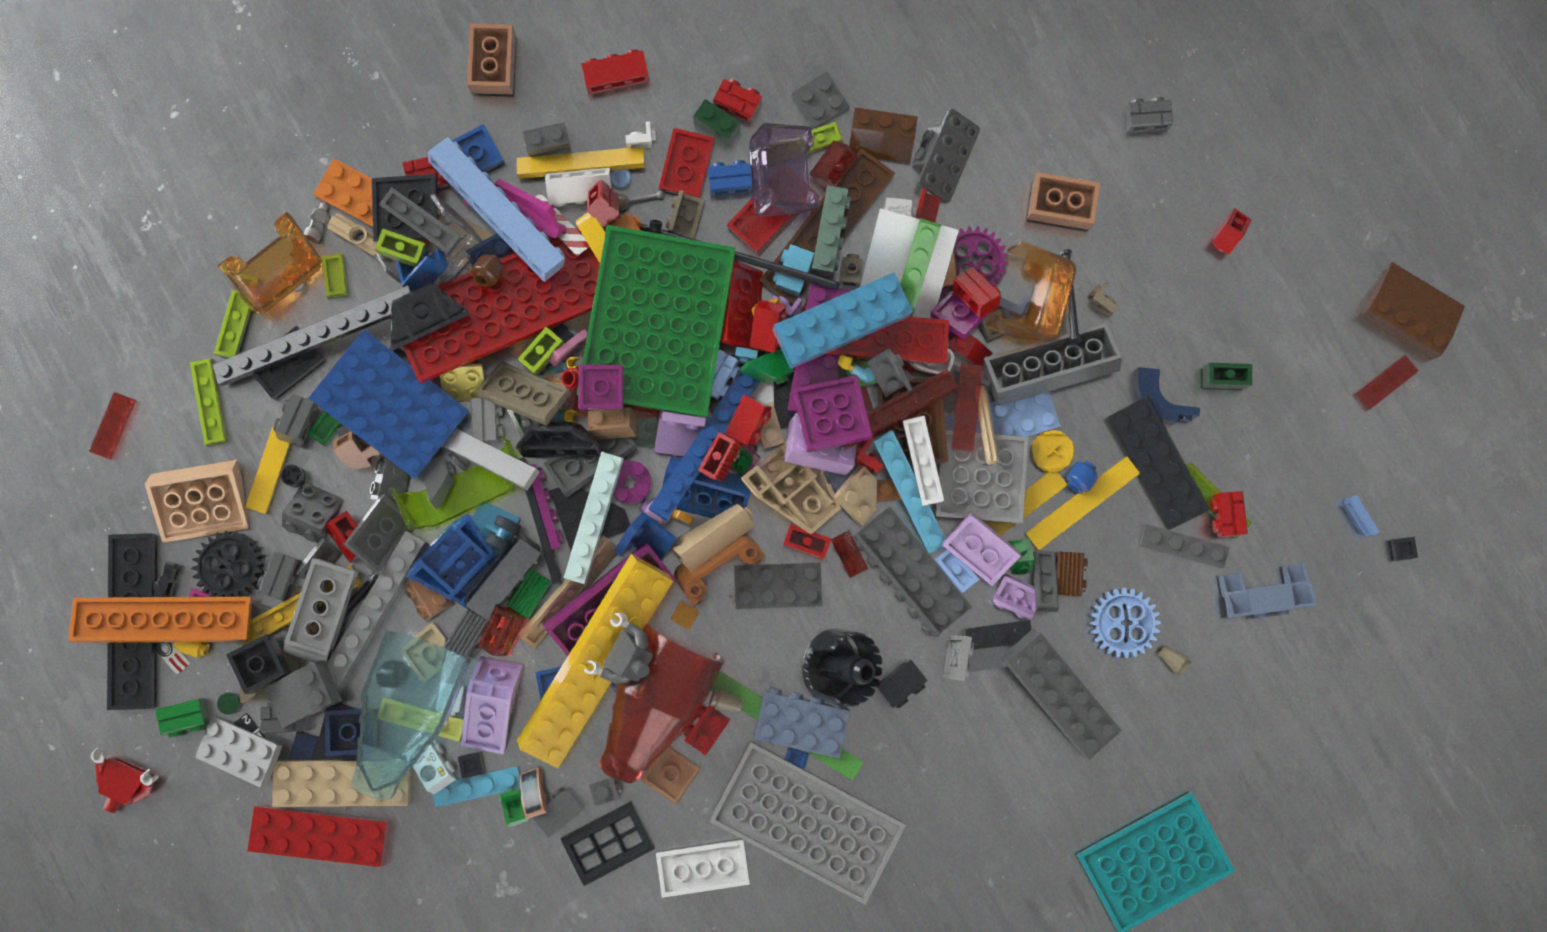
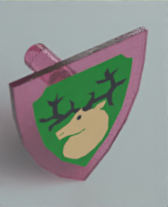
(745, 460)

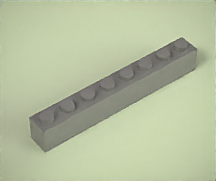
(374, 609)

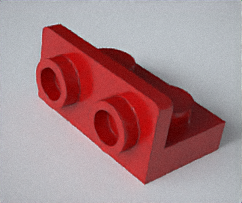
(706, 730)

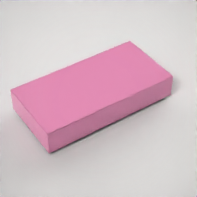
(569, 348)

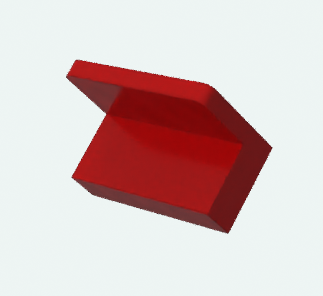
(927, 206)

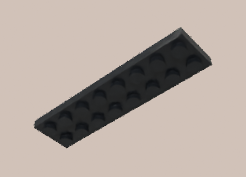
(130, 663)

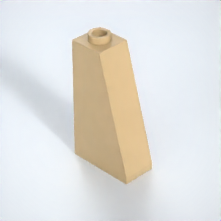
(712, 536)

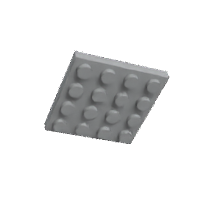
(986, 490)

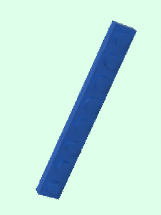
(687, 469)

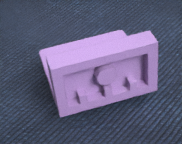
(676, 432)

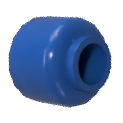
(1082, 477)

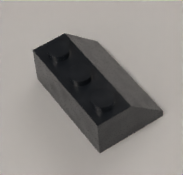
(993, 642)

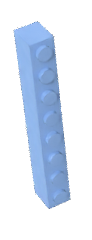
(496, 209)

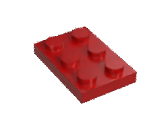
(686, 162)

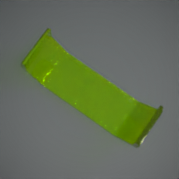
(469, 490)

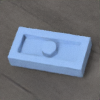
(957, 571)

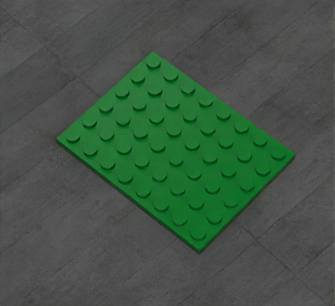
(660, 317)

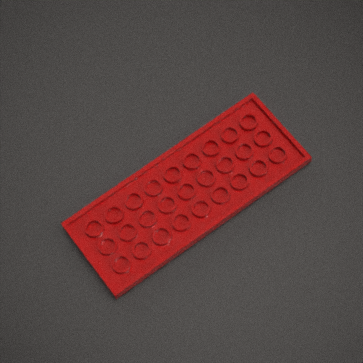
(505, 312)

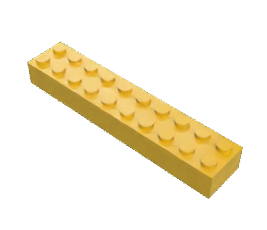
(573, 691)

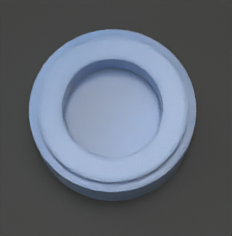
(620, 179)

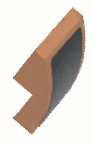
(532, 794)

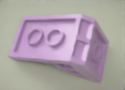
(489, 704)

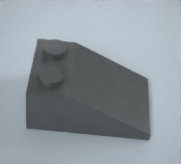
(303, 693)

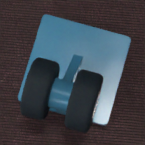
(496, 526)

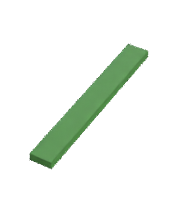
(847, 763)

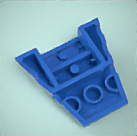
(454, 561)

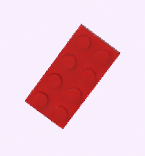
(743, 295)

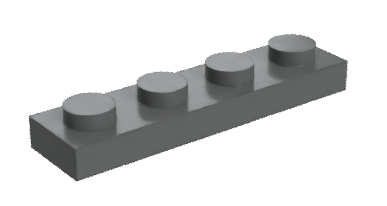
(420, 221)
(1184, 546)

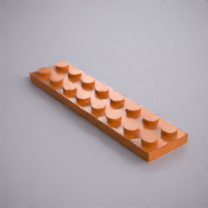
(160, 619)

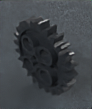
(244, 554)

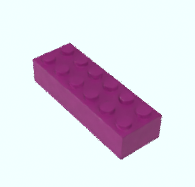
(824, 367)
(571, 620)

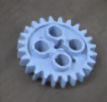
(1144, 622)

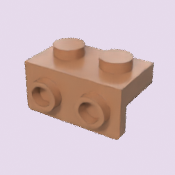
(427, 601)

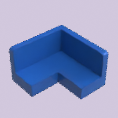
(425, 272)

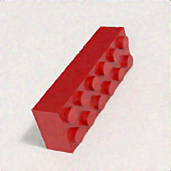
(319, 835)

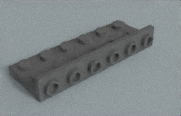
(911, 572)

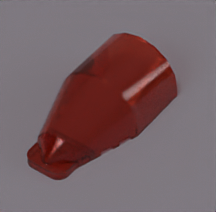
(657, 707)

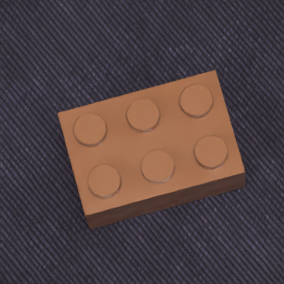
(491, 58)
(1063, 201)

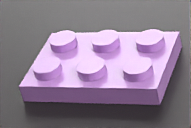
(981, 549)

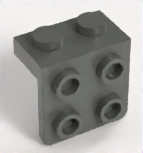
(310, 512)

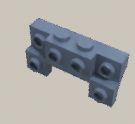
(1259, 601)

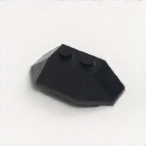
(558, 441)

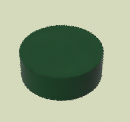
(229, 703)

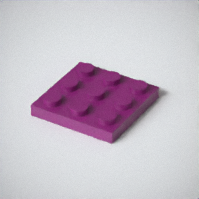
(832, 413)

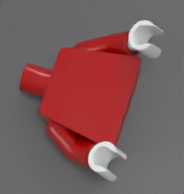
(121, 780)

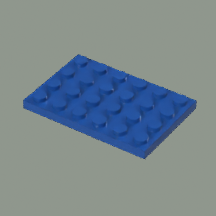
(387, 406)

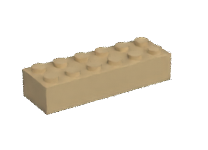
(326, 784)

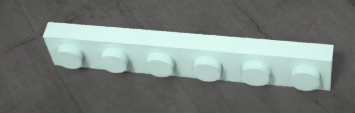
(593, 518)

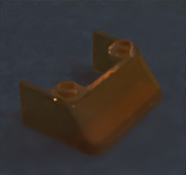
(1050, 296)

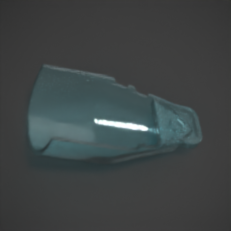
(404, 709)

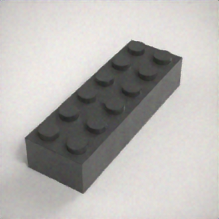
(1052, 364)
(1061, 694)

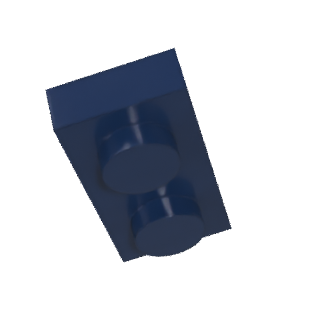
(493, 246)

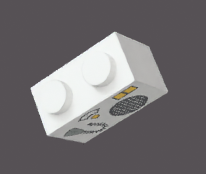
(434, 770)

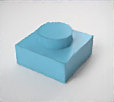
(745, 355)

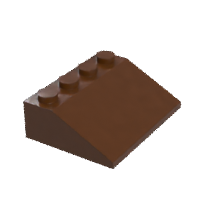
(1413, 311)
(935, 422)

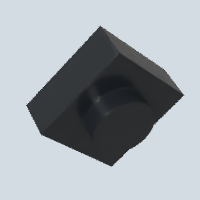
(1404, 548)
(471, 765)

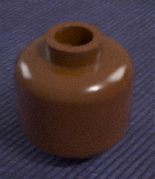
(487, 270)

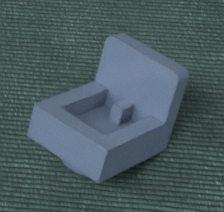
(1012, 309)

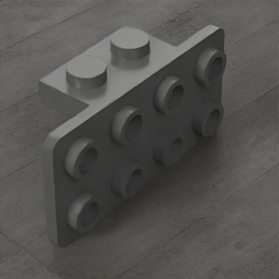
(945, 154)

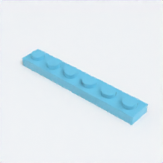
(908, 490)

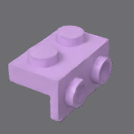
(1016, 596)

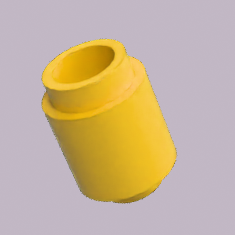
(193, 649)

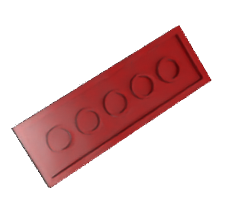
(911, 338)

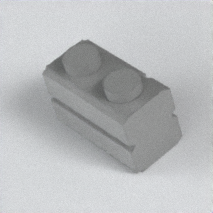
(485, 420)

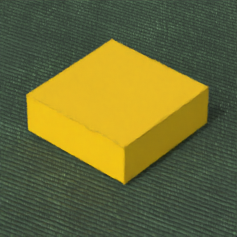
(684, 615)

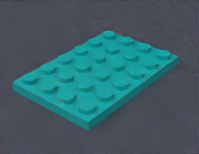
(1155, 863)

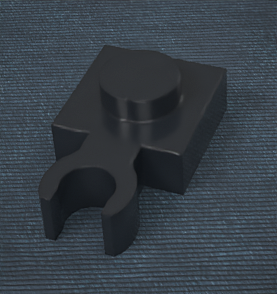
(164, 585)

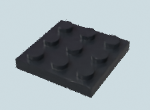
(415, 188)

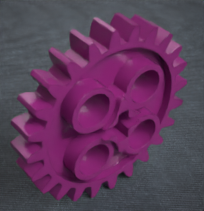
(969, 241)

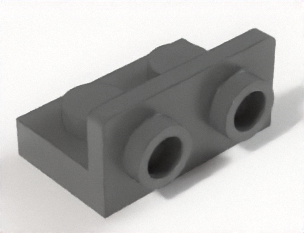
(889, 372)

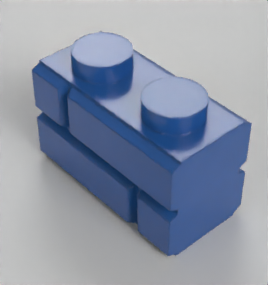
(730, 178)

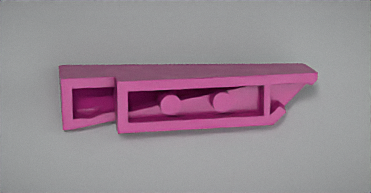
(532, 207)

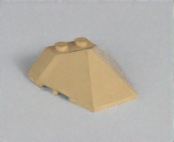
(793, 490)

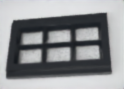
(607, 843)

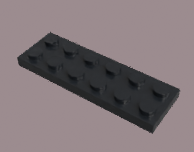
(1159, 462)

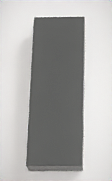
(1045, 581)

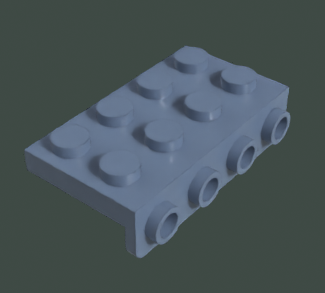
(801, 723)

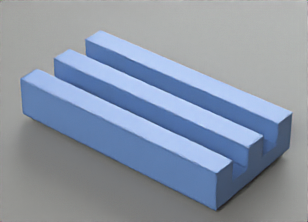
(1361, 516)

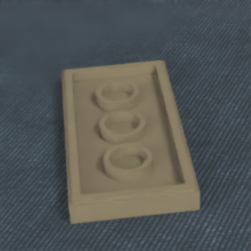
(523, 393)

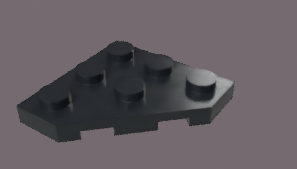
(571, 510)

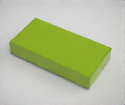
(335, 275)

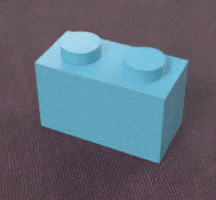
(797, 259)

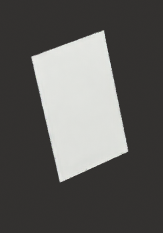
(891, 249)

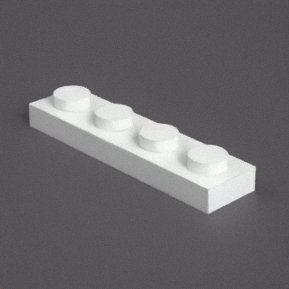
(923, 461)

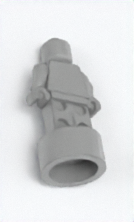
(319, 218)

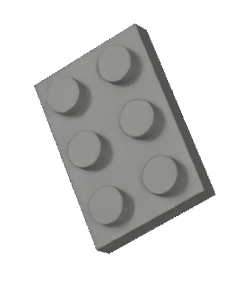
(957, 658)

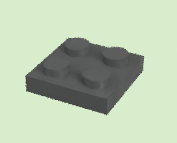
(820, 100)

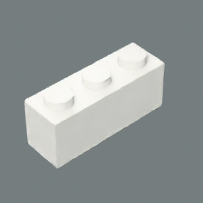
(574, 185)

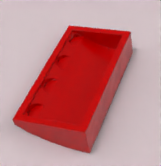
(758, 231)

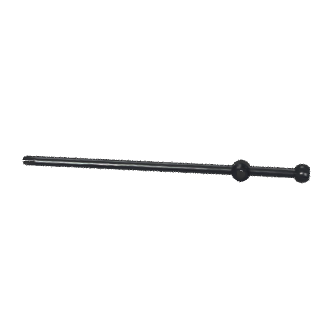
(656, 227)

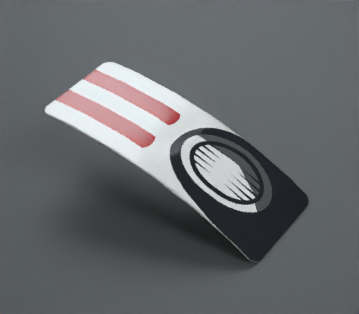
(171, 656)

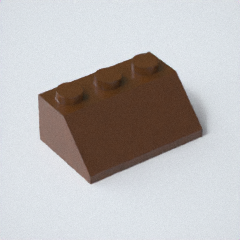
(883, 134)

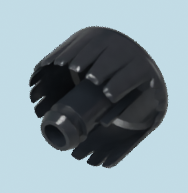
(841, 667)

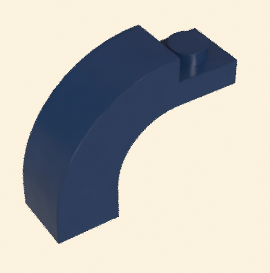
(1147, 383)

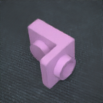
(795, 309)

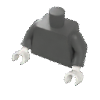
(628, 656)

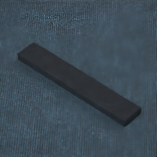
(546, 547)

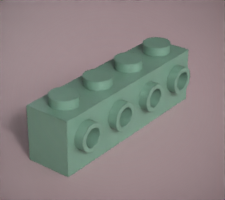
(829, 231)

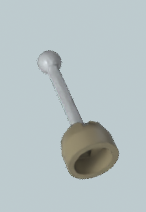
(624, 200)

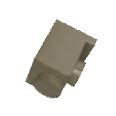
(849, 278)

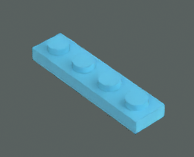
(478, 786)

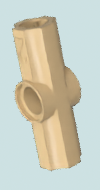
(349, 231)

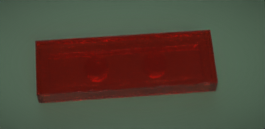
(1386, 382)
(112, 425)

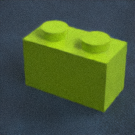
(400, 248)
(539, 352)

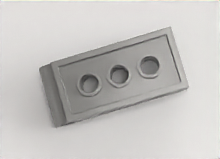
(300, 639)

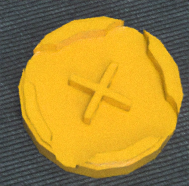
(1052, 451)

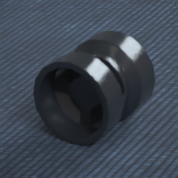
(290, 474)

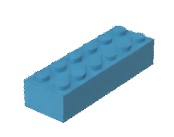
(842, 320)

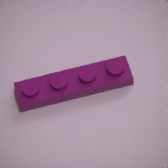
(548, 515)

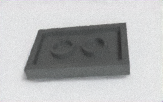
(377, 534)

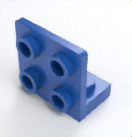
(646, 530)

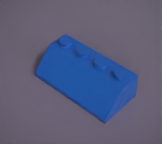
(709, 496)

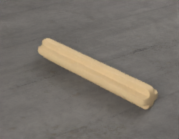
(987, 428)

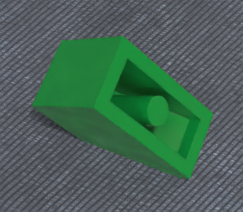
(768, 368)

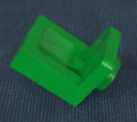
(1026, 561)
(512, 807)

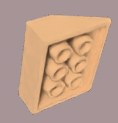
(198, 501)

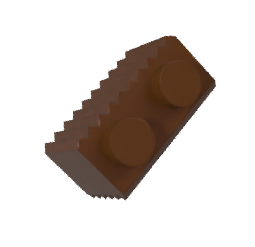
(1070, 573)

